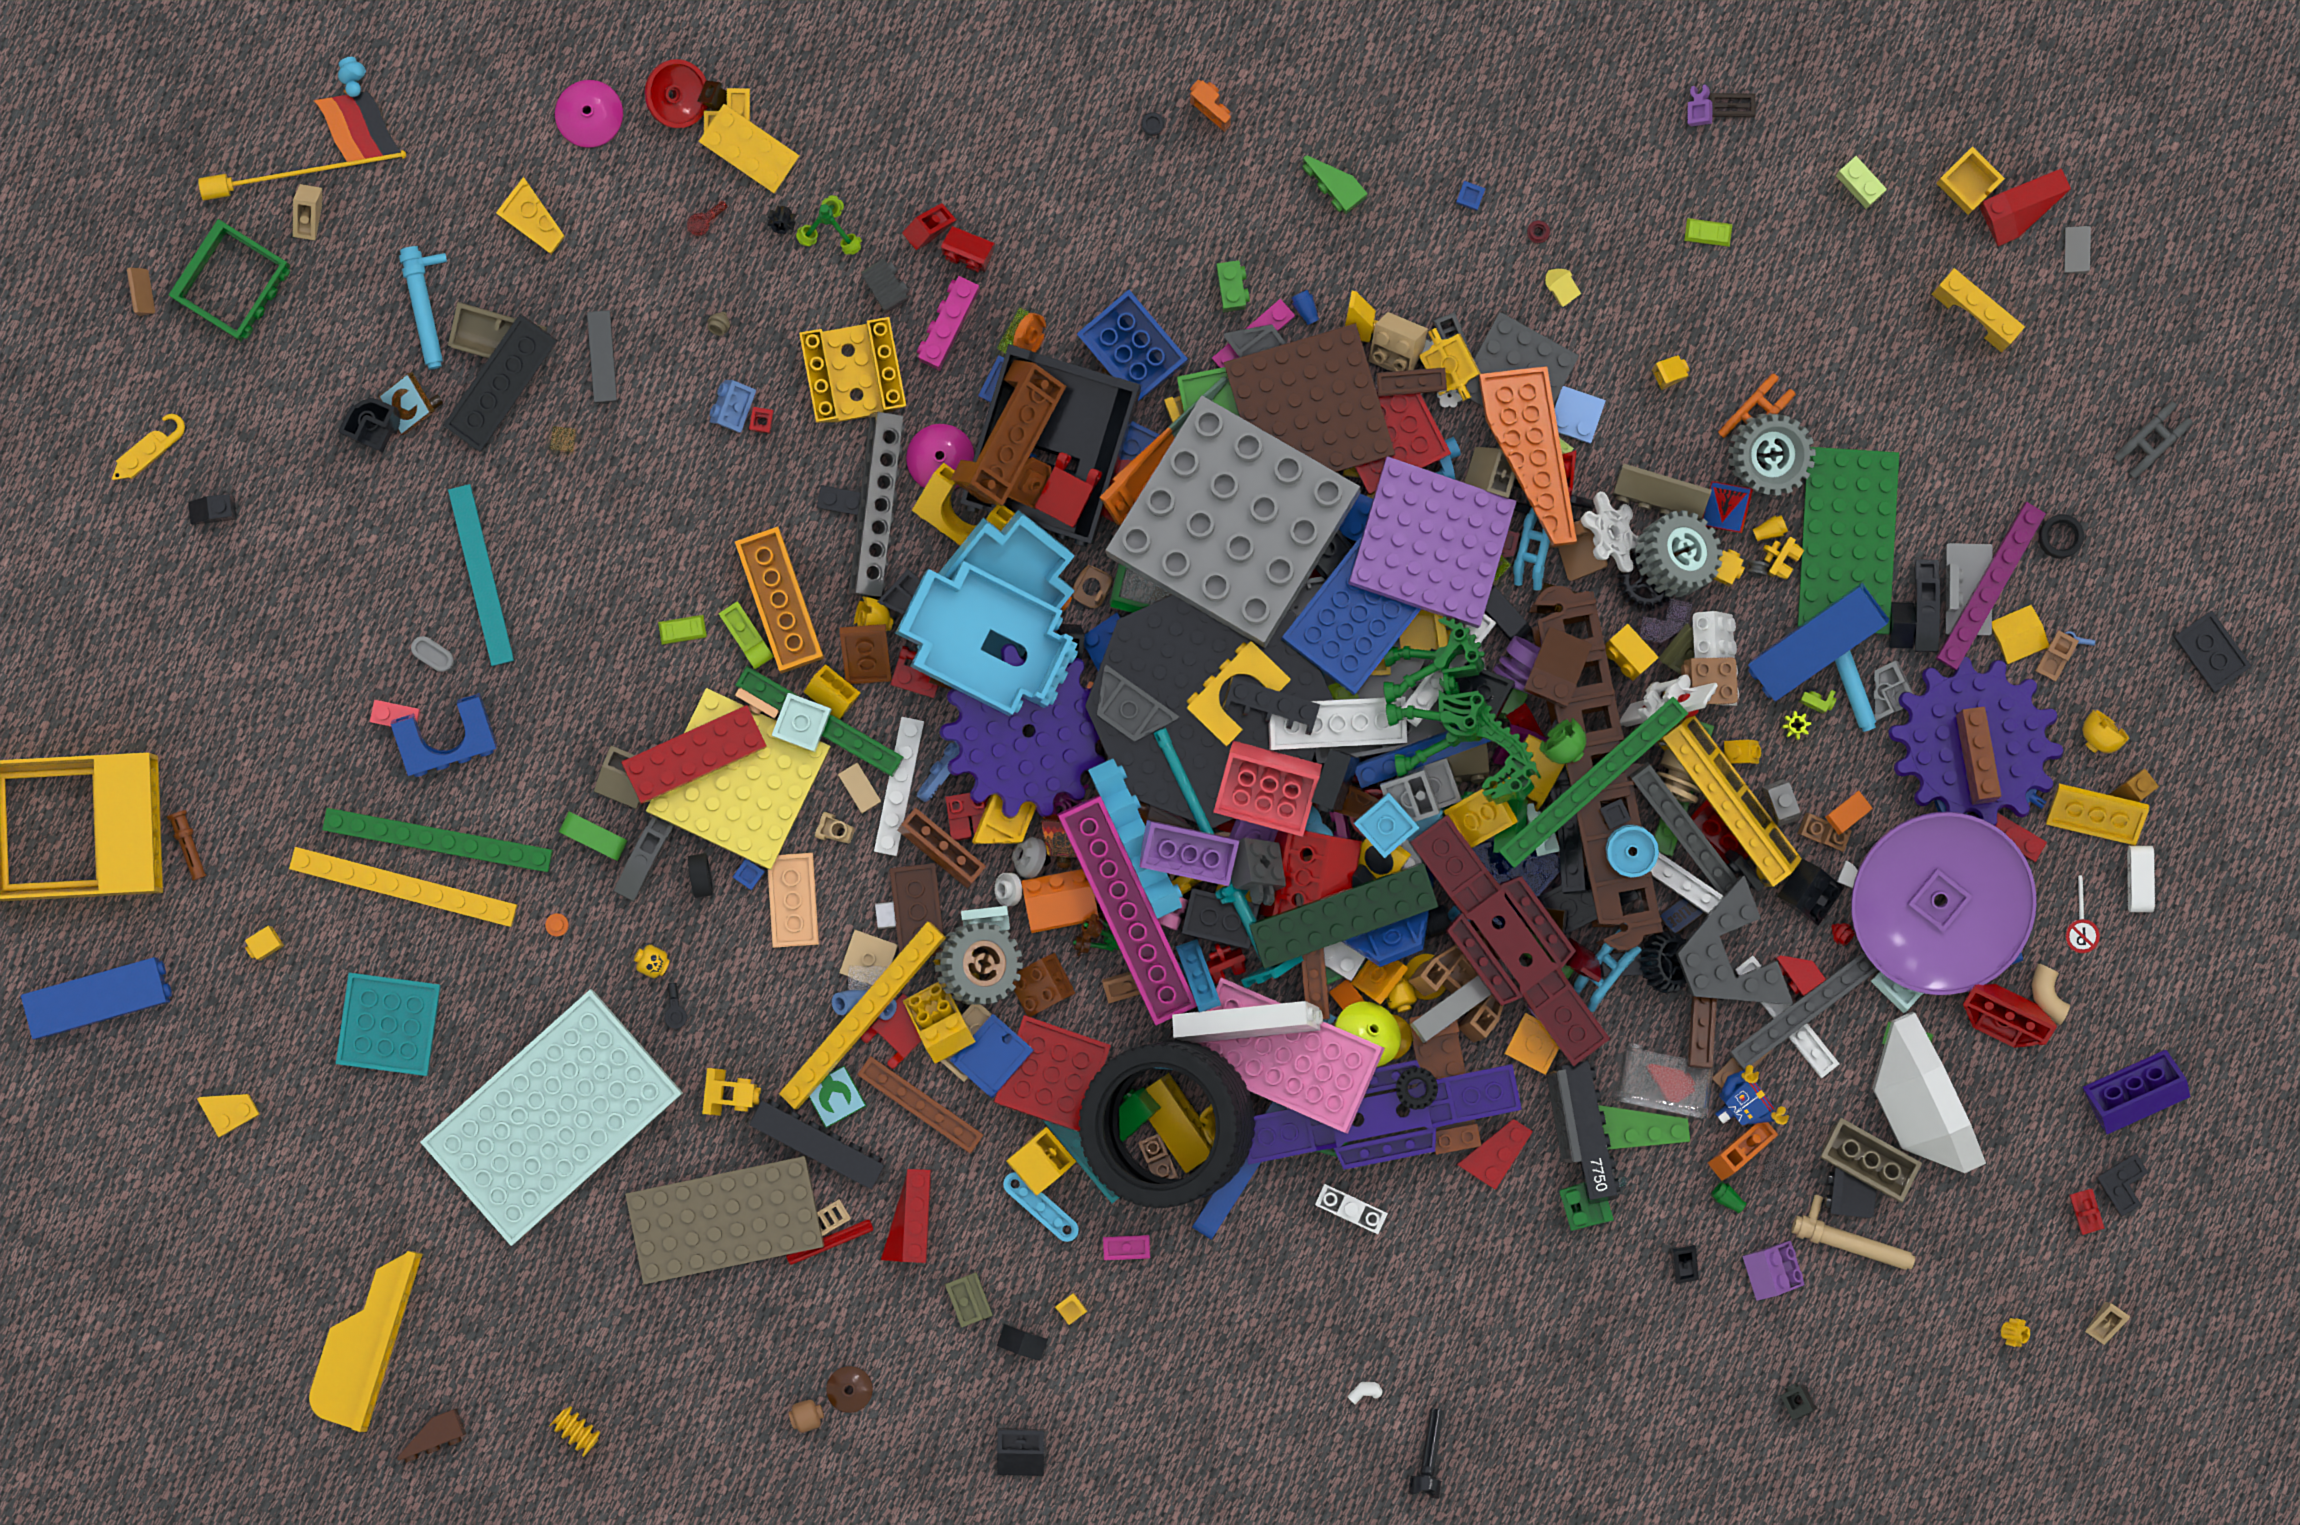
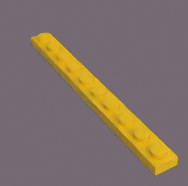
(403, 886)
(862, 1015)

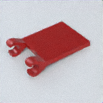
(1065, 494)
(897, 1031)

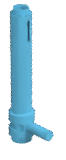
(414, 274)
(1855, 691)

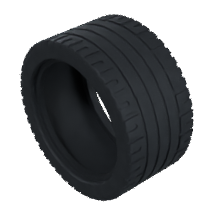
(1109, 1154)

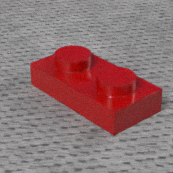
(1523, 718)

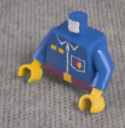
(1747, 1101)

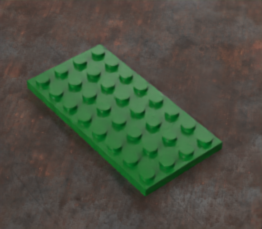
(1848, 528)

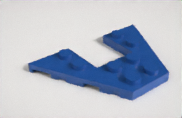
(1393, 940)

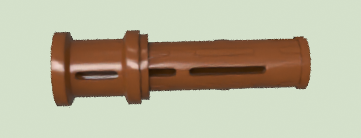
(184, 834)

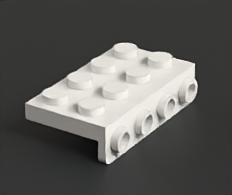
(1714, 637)

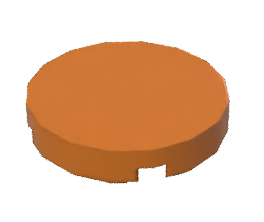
(1029, 332)

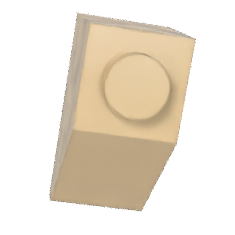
(306, 211)

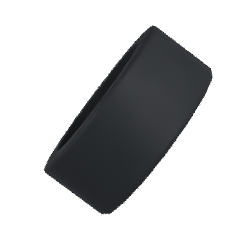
(2048, 548)
(700, 875)

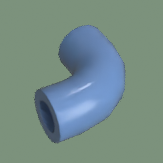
(844, 1001)

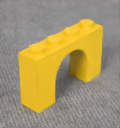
(1959, 291)
(936, 507)
(1249, 662)

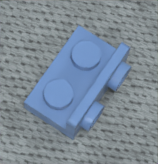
(732, 405)

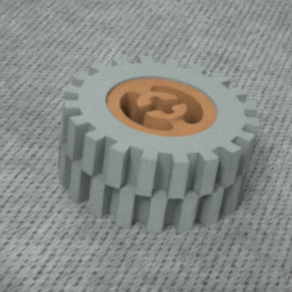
(958, 962)

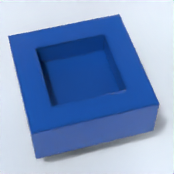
(1470, 195)
(748, 874)

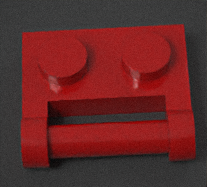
(910, 678)

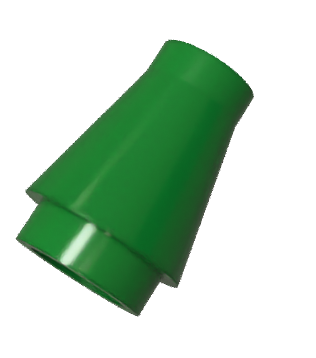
(1727, 1196)

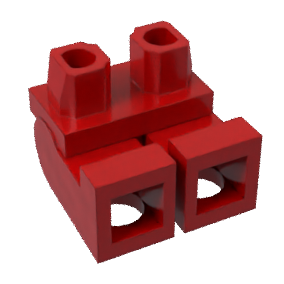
(959, 810)

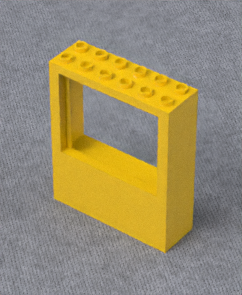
(124, 825)

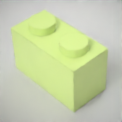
(1861, 182)

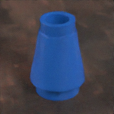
(1305, 306)

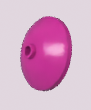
(592, 128)
(928, 442)

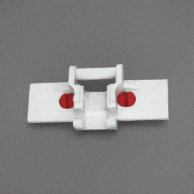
(1690, 699)

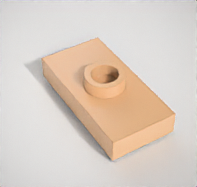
(756, 704)

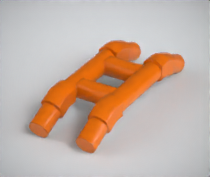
(1757, 398)

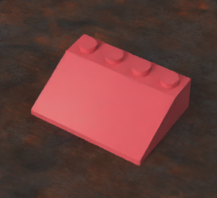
(1267, 788)

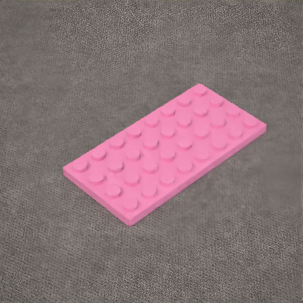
(1308, 1072)

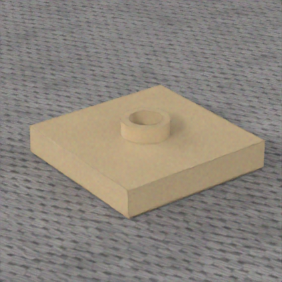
(868, 951)

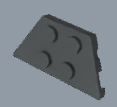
(1254, 339)
(1130, 708)

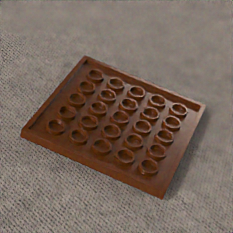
(1315, 398)

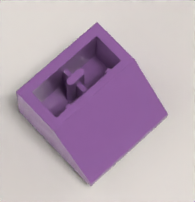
(1773, 1270)

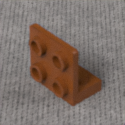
(1042, 985)

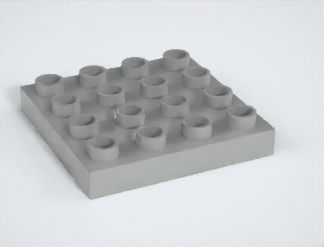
(1233, 521)

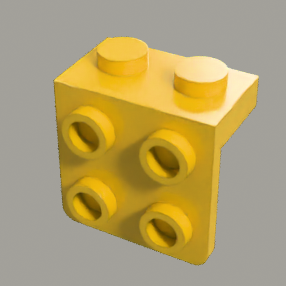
(1425, 632)

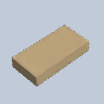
(859, 788)

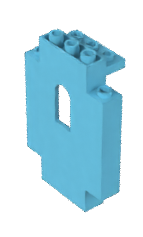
(1020, 556)
(952, 622)

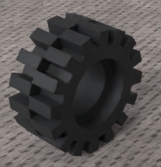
(1402, 1088)

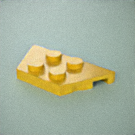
(998, 829)

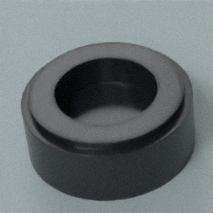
(1152, 124)

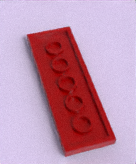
(693, 754)

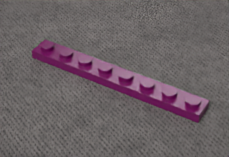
(1990, 586)

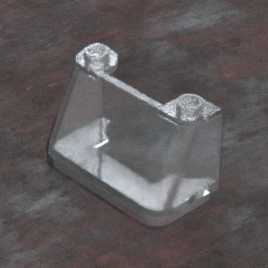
(1663, 1082)

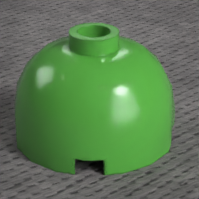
(1565, 742)

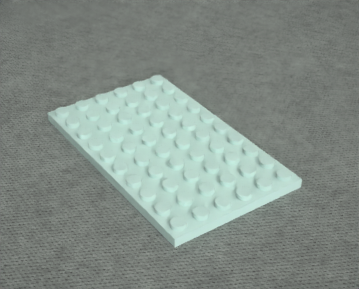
(551, 1117)

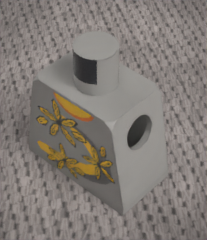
(1781, 802)

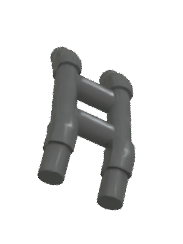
(2153, 453)

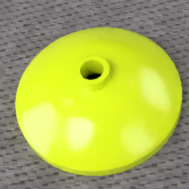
(1361, 1016)

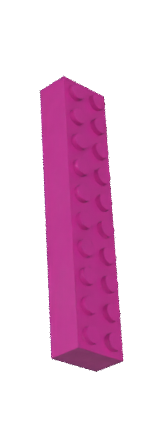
(1127, 909)

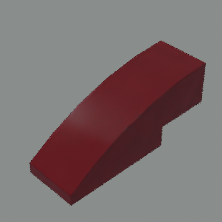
(1584, 962)

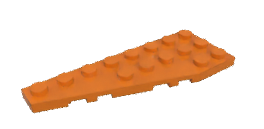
(1525, 426)

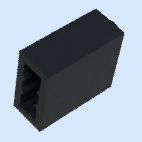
(1335, 780)

